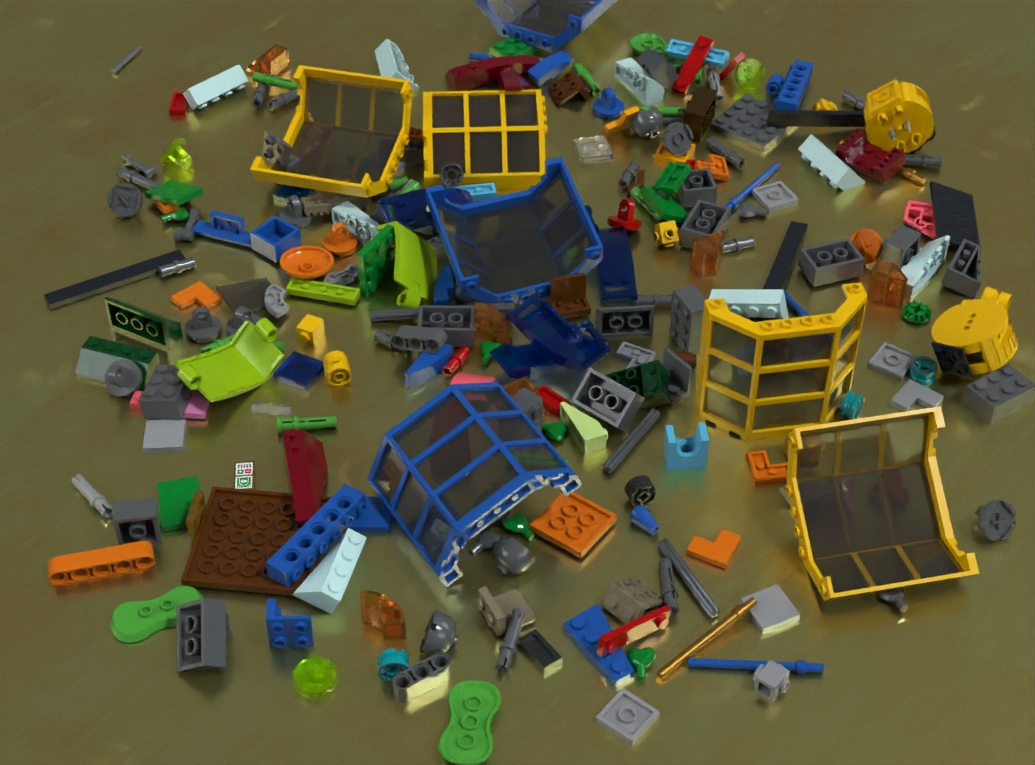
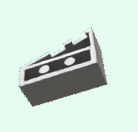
(658, 67)
(964, 270)

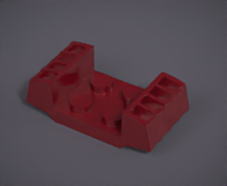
(868, 158)

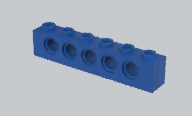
(794, 86)
(316, 535)

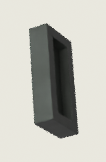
(540, 651)

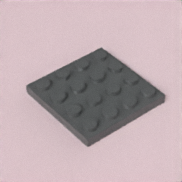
(748, 124)

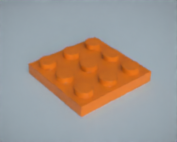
(573, 523)

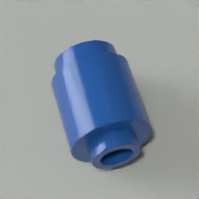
(774, 84)

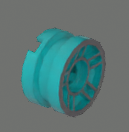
(923, 370)
(851, 405)
(391, 664)

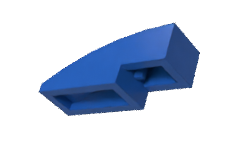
(549, 67)
(444, 287)
(427, 366)

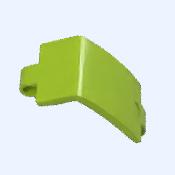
(414, 266)
(236, 366)

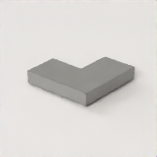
(634, 354)
(915, 393)

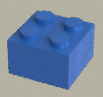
(275, 238)

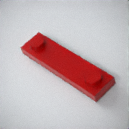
(692, 64)
(633, 630)

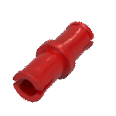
(456, 361)

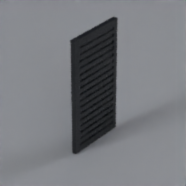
(953, 214)

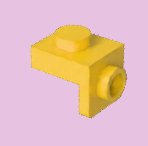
(824, 105)

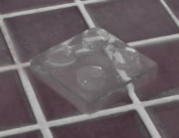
(593, 149)

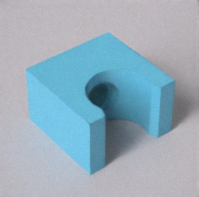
(688, 452)

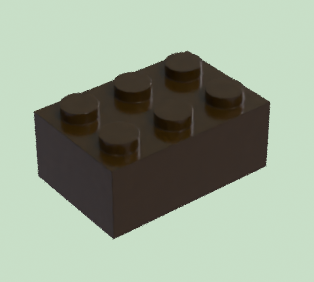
(700, 112)

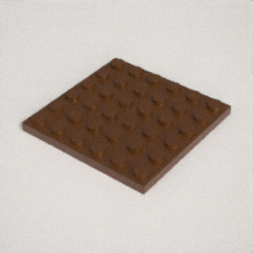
(239, 537)

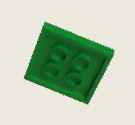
(376, 260)

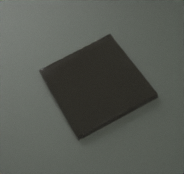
(245, 293)

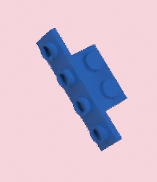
(225, 228)

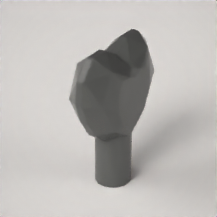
(749, 210)
(485, 540)
(894, 596)

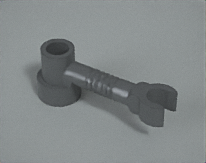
(146, 171)
(186, 233)

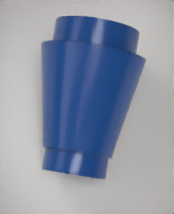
(643, 519)

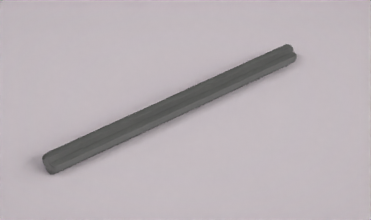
(413, 313)

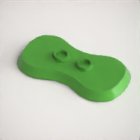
(653, 41)
(140, 619)
(468, 734)

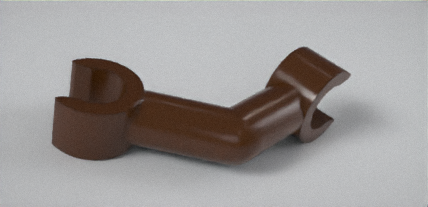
(640, 178)

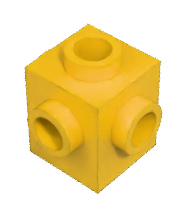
(666, 233)

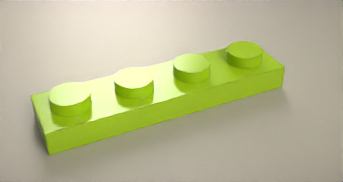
(323, 291)

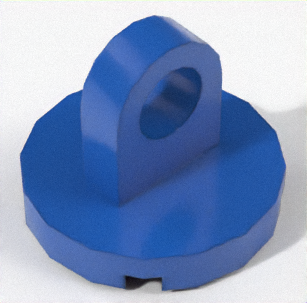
(608, 105)

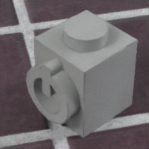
(771, 680)

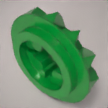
(921, 316)

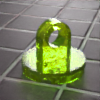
(749, 73)
(177, 154)
(315, 676)

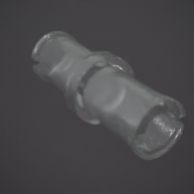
(271, 409)

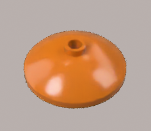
(306, 262)

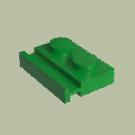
(672, 177)

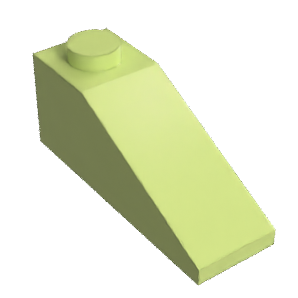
(584, 429)

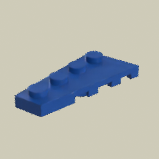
(586, 631)

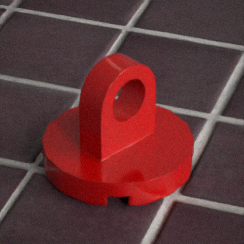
(625, 216)

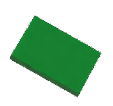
(174, 192)
(665, 204)
(175, 501)

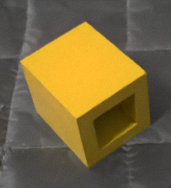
(310, 330)

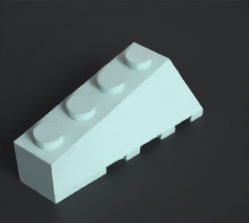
(392, 63)
(639, 81)
(215, 87)
(829, 164)
(356, 221)
(925, 265)
(754, 302)
(330, 578)

